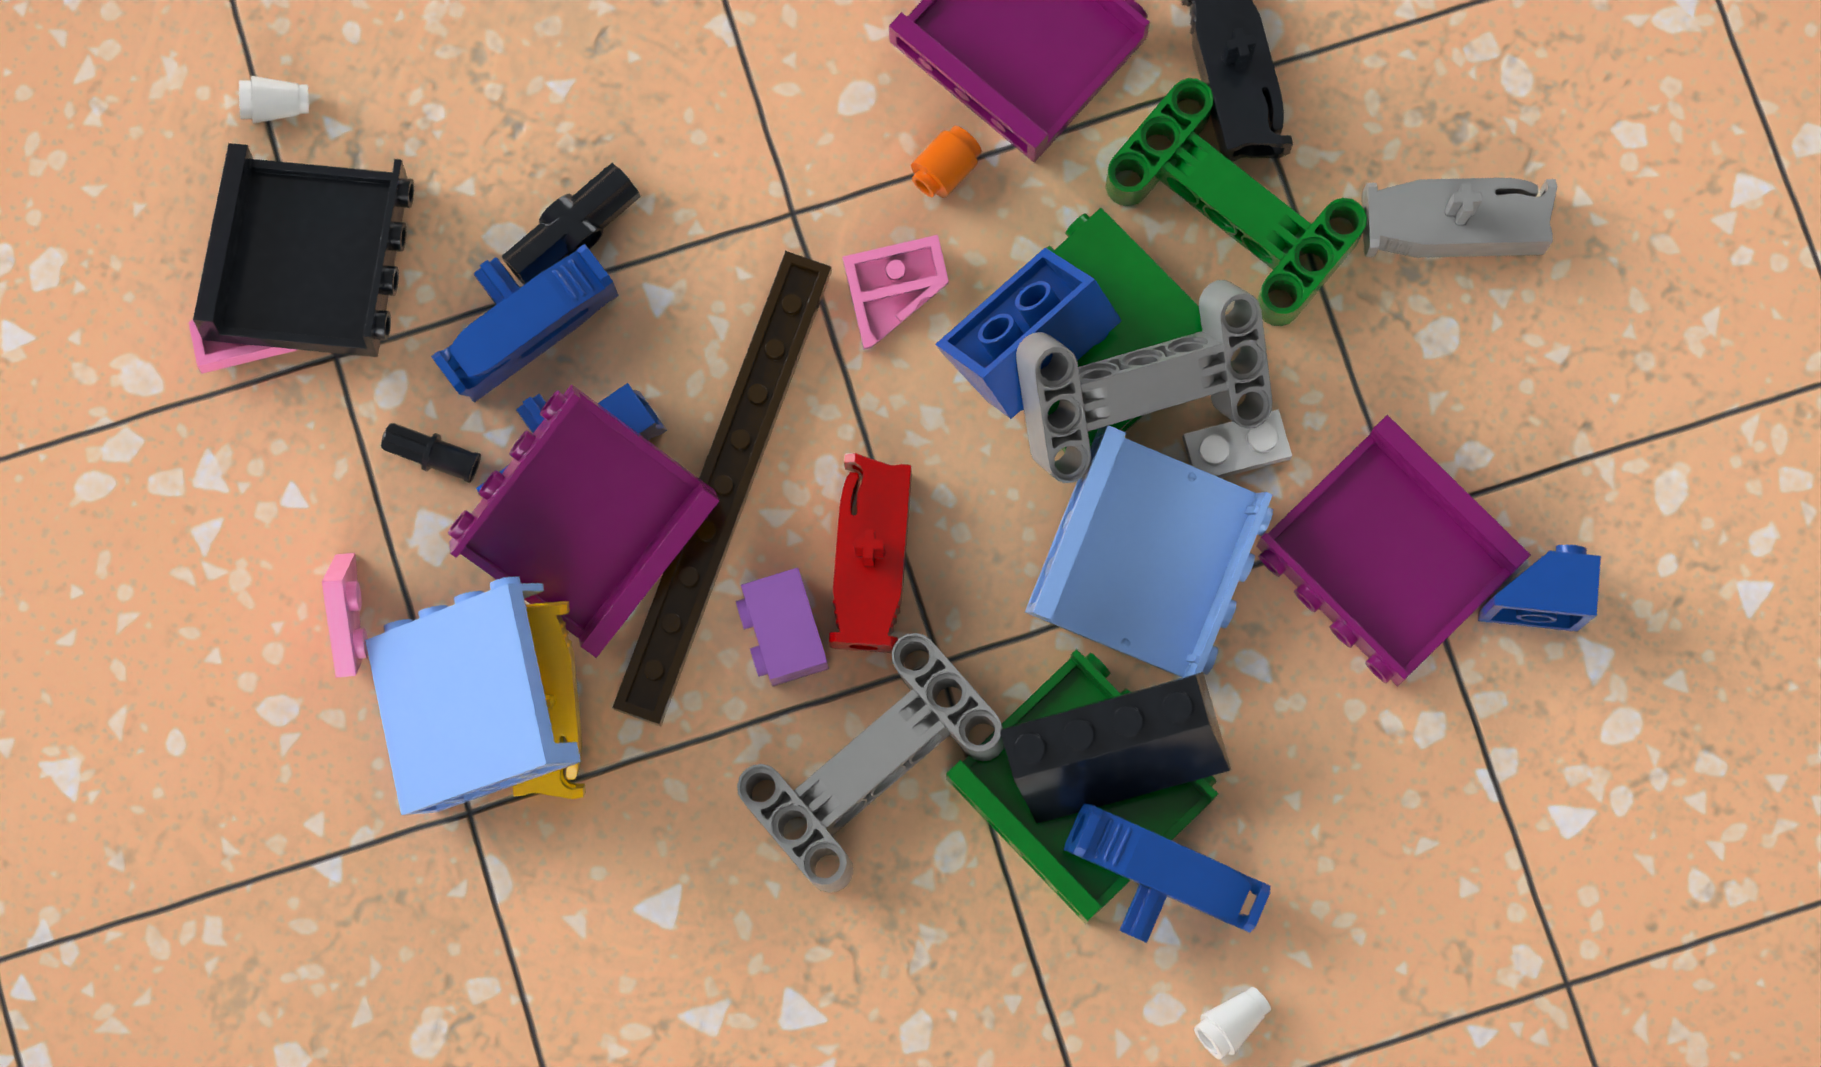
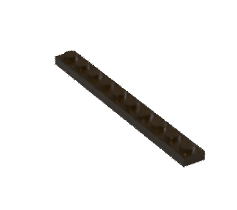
(730, 472)

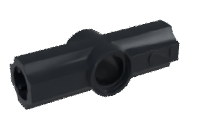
(571, 223)

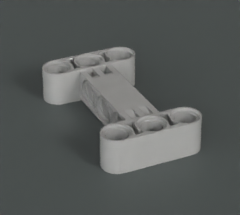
(1145, 380)
(872, 761)

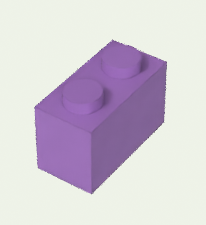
(783, 627)

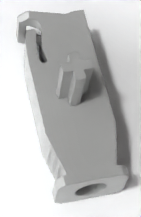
(1459, 217)

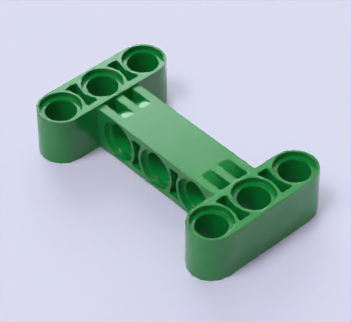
(1234, 200)

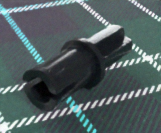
(430, 452)

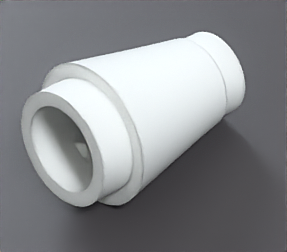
(271, 99)
(1232, 1022)

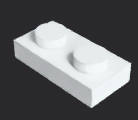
(1234, 449)

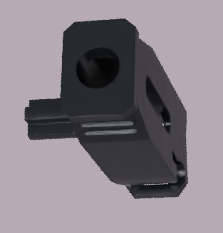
(1242, 78)

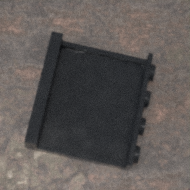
(302, 255)

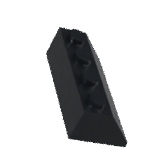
(1116, 748)

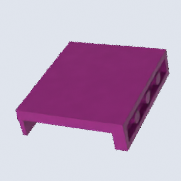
(1022, 61)
(584, 515)
(1391, 552)

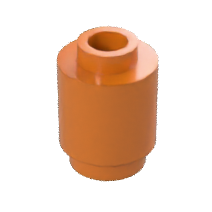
(945, 162)

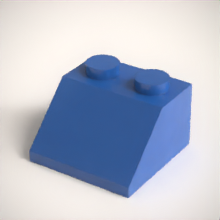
(1551, 593)

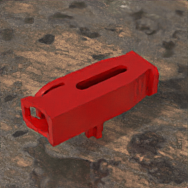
(870, 554)

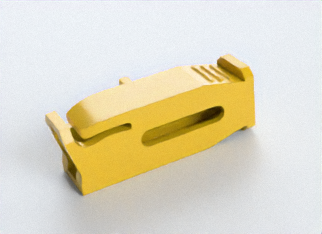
(559, 684)

